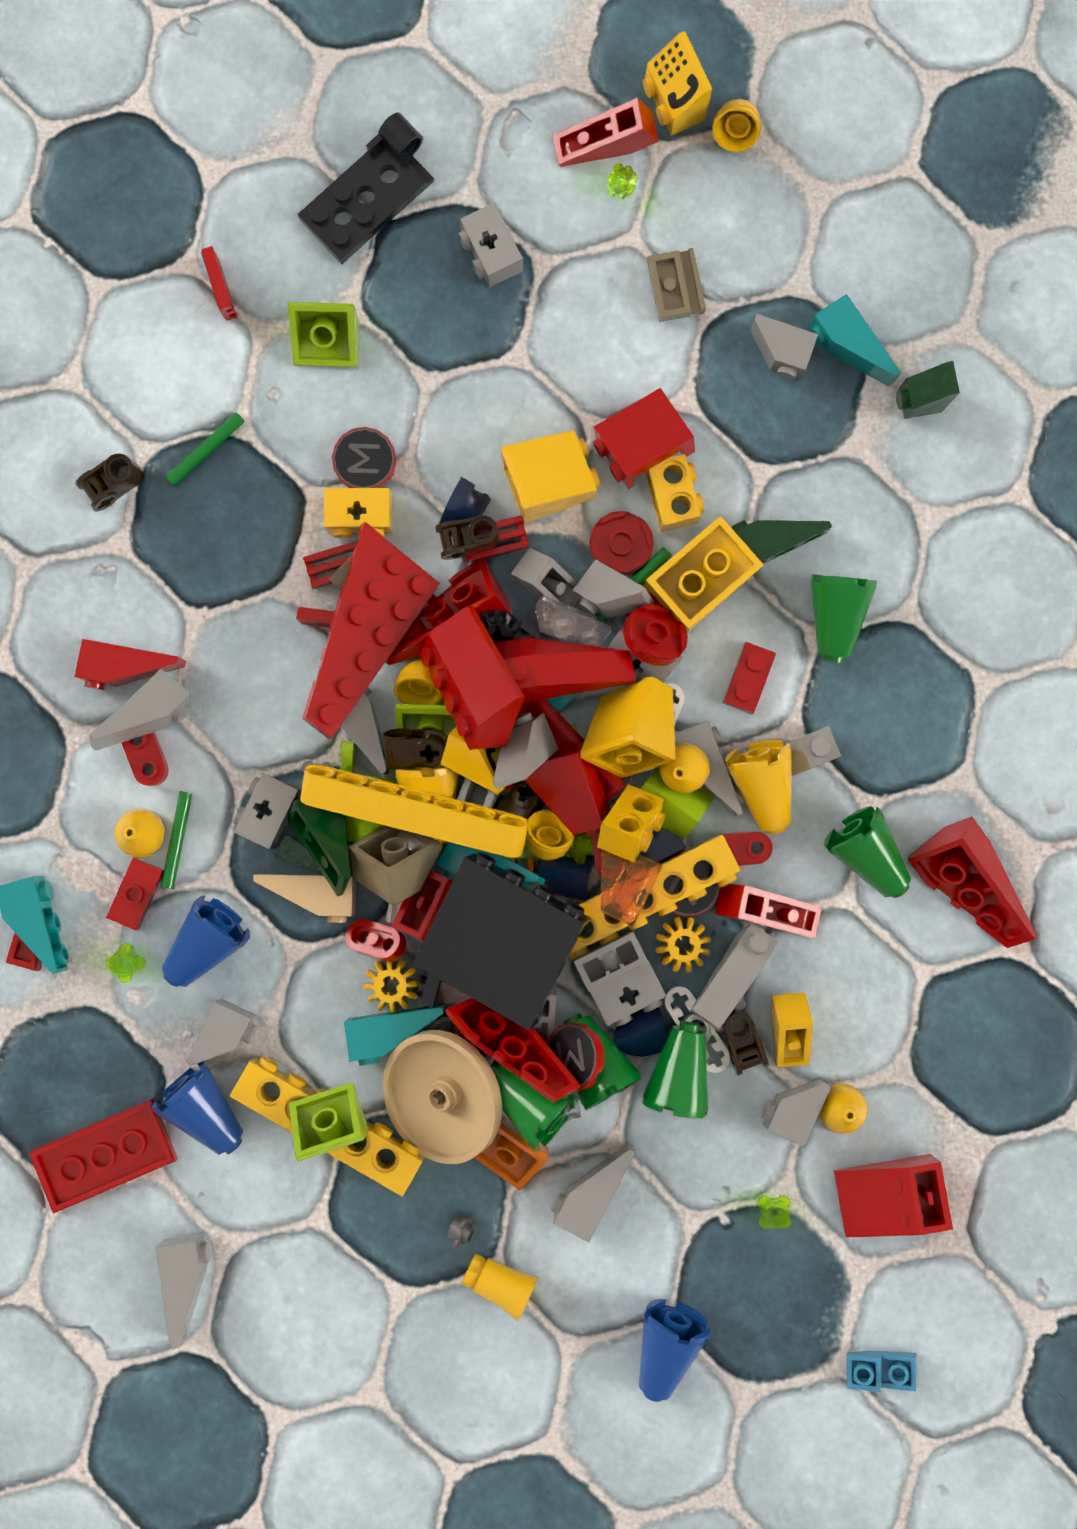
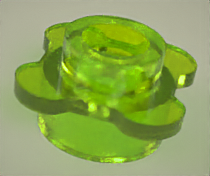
(622, 181)
(580, 848)
(115, 963)
(781, 1219)

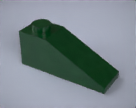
(776, 537)
(325, 840)

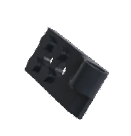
(387, 151)

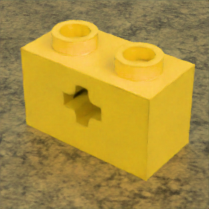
(342, 504)

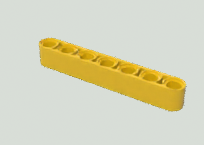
(414, 810)

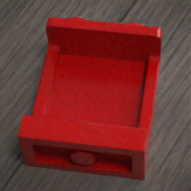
(642, 437)

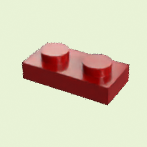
(749, 678)

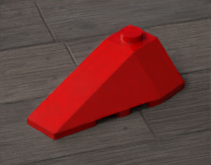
(470, 586)
(562, 668)
(969, 872)
(514, 1048)

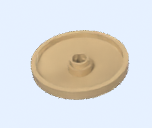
(442, 1096)

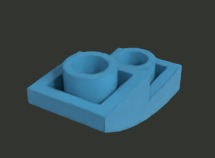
(881, 1370)

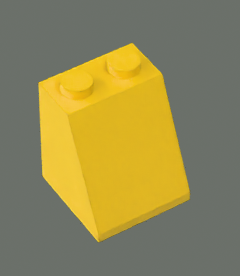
(549, 474)
(632, 729)

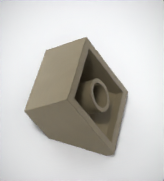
(393, 862)

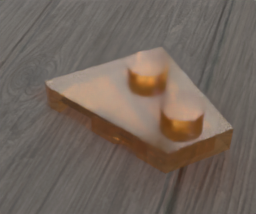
(626, 885)

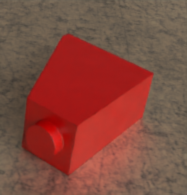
(571, 791)

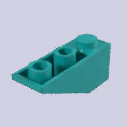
(30, 915)

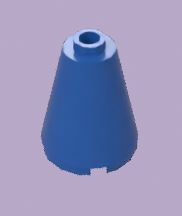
(204, 941)
(200, 1110)
(669, 1346)

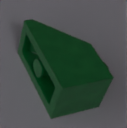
(928, 391)

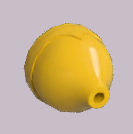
(737, 125)
(416, 685)
(688, 771)
(139, 833)
(547, 836)
(843, 1109)

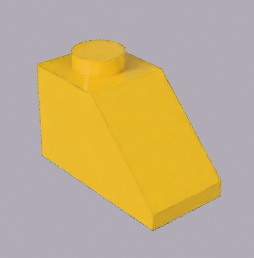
(791, 1029)

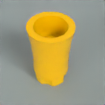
(500, 1284)

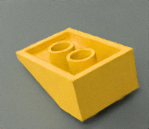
(703, 574)

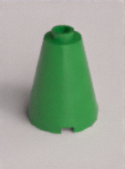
(839, 613)
(870, 851)
(617, 1071)
(680, 1074)
(529, 1110)

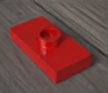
(135, 894)

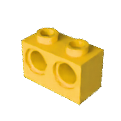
(666, 493)
(631, 823)

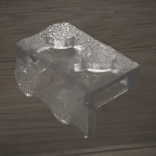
(570, 623)

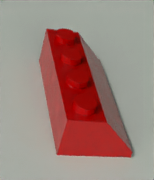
(473, 680)

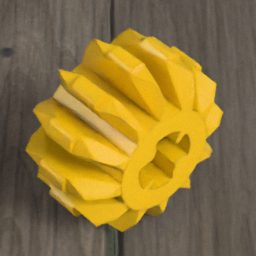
(692, 938)
(402, 988)

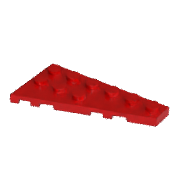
(370, 619)

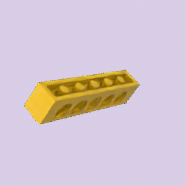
(724, 869)
(252, 1093)

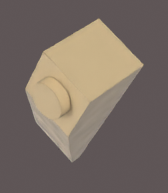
(313, 894)

